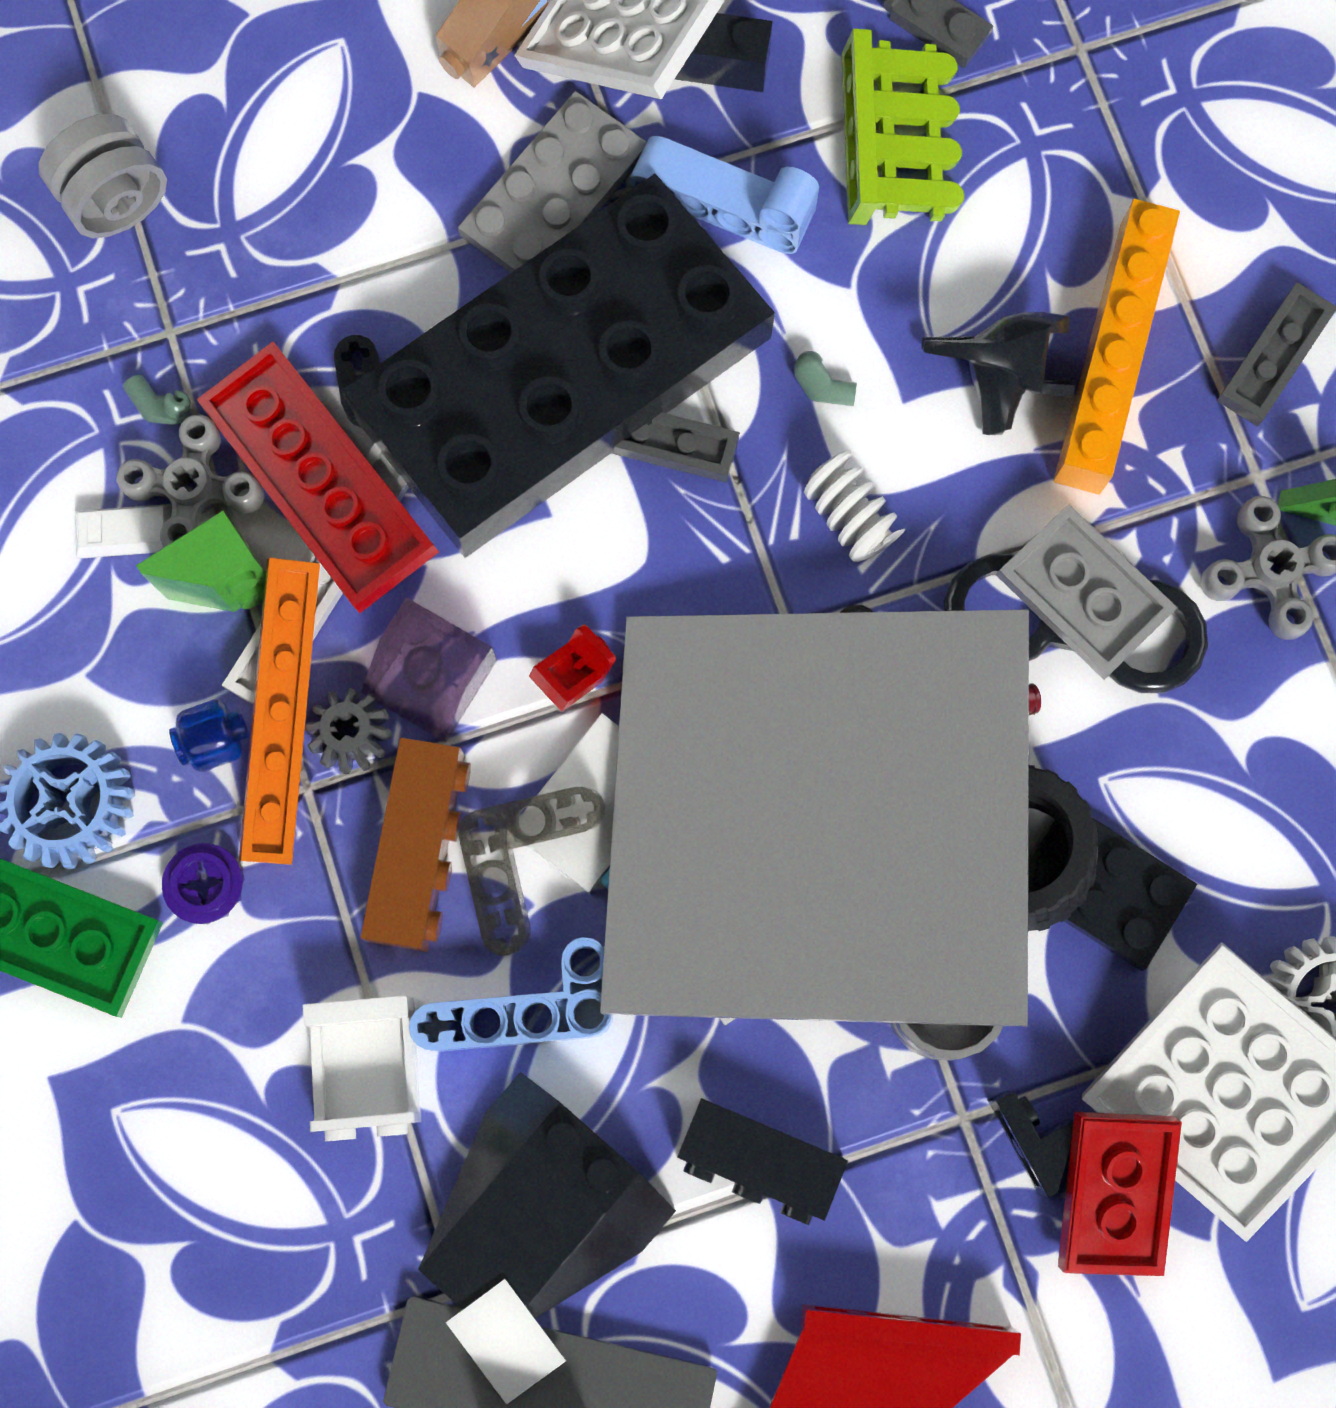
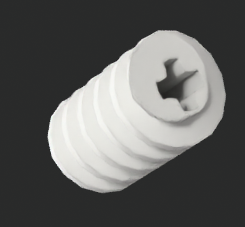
(851, 508)

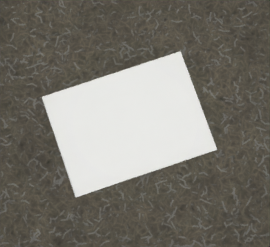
(505, 1341)

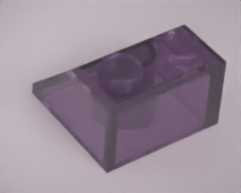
(427, 669)

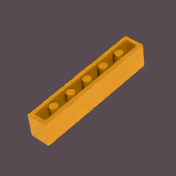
(1116, 347)

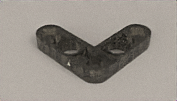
(508, 837)

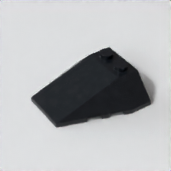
(539, 1206)

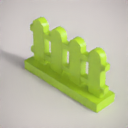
(870, 149)

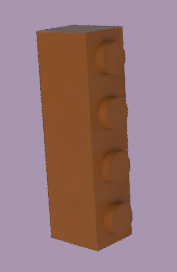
(415, 844)

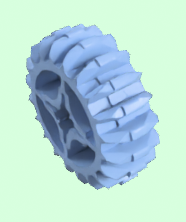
(30, 824)

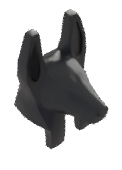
(1006, 363)

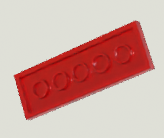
(317, 477)

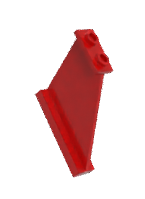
(889, 1360)

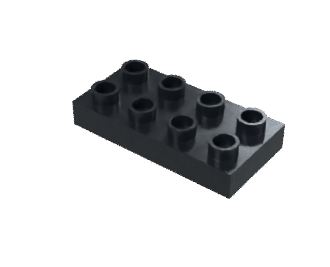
(559, 363)

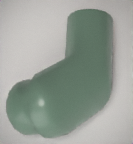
(818, 383)
(157, 408)

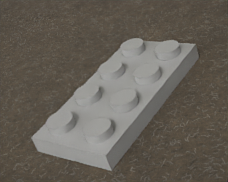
(553, 184)

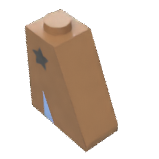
(483, 34)

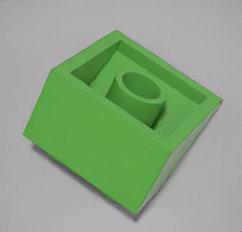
(208, 568)

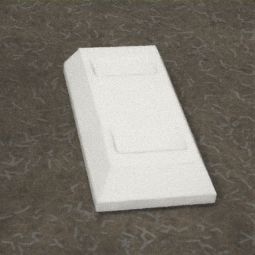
(120, 530)

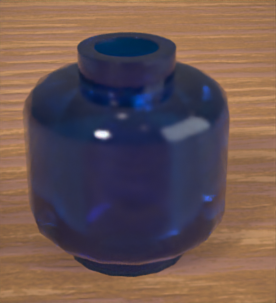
(208, 735)

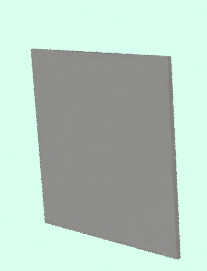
(822, 818)

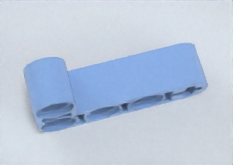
(733, 198)
(513, 1010)

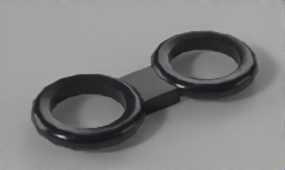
(1123, 675)

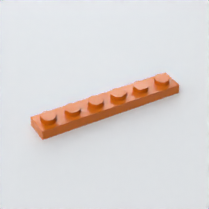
(279, 711)

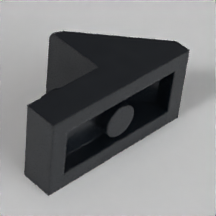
(1040, 1154)

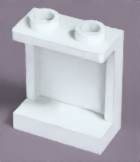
(363, 1066)

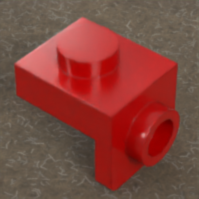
(574, 668)

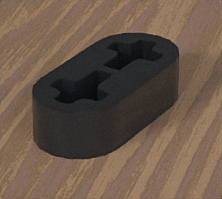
(344, 367)

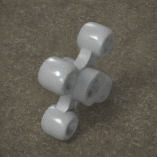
(190, 467)
(1256, 571)

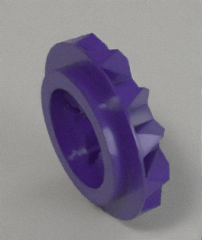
(186, 868)

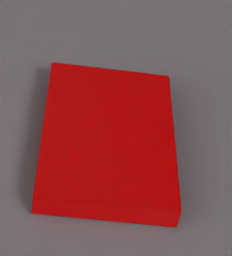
(1119, 1194)

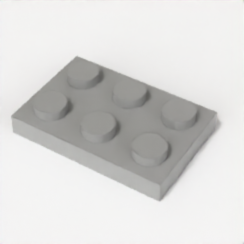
(1086, 591)

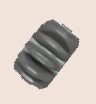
(351, 713)

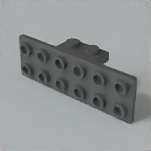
(438, 1372)

